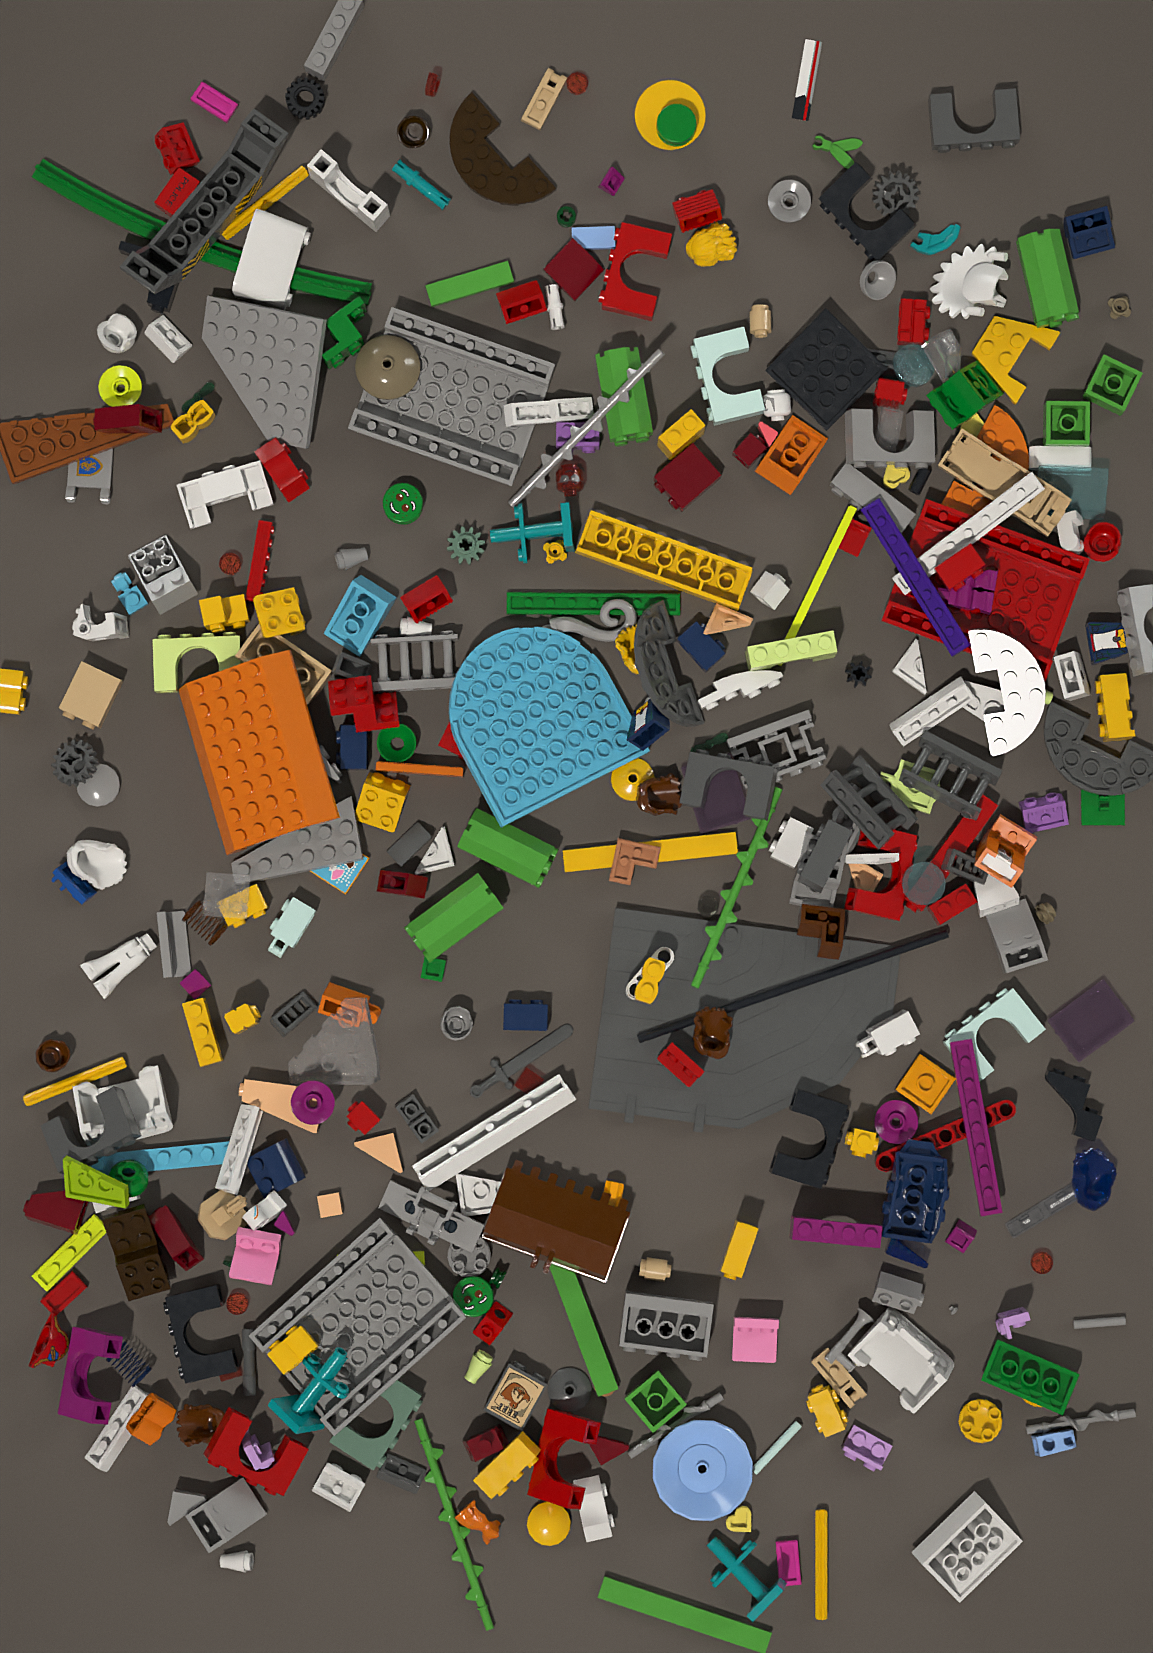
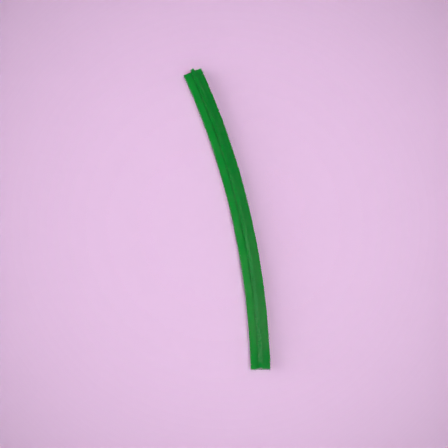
(218, 254)

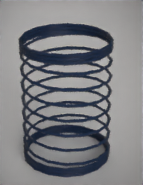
(148, 1369)

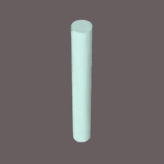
(776, 1447)

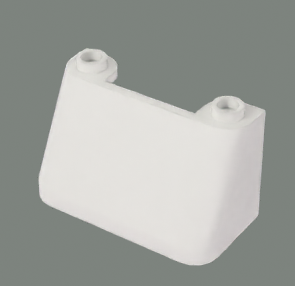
(269, 260)
(144, 1096)
(903, 1358)

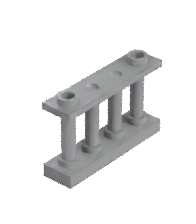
(405, 681)

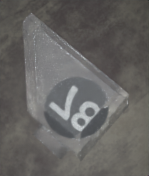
(944, 354)

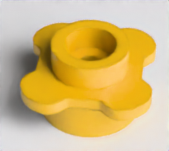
(560, 555)

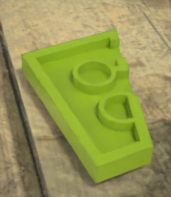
(92, 1185)

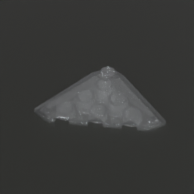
(341, 1051)

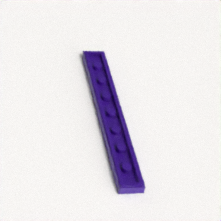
(915, 577)

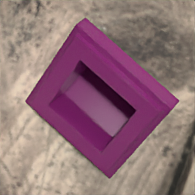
(611, 181)

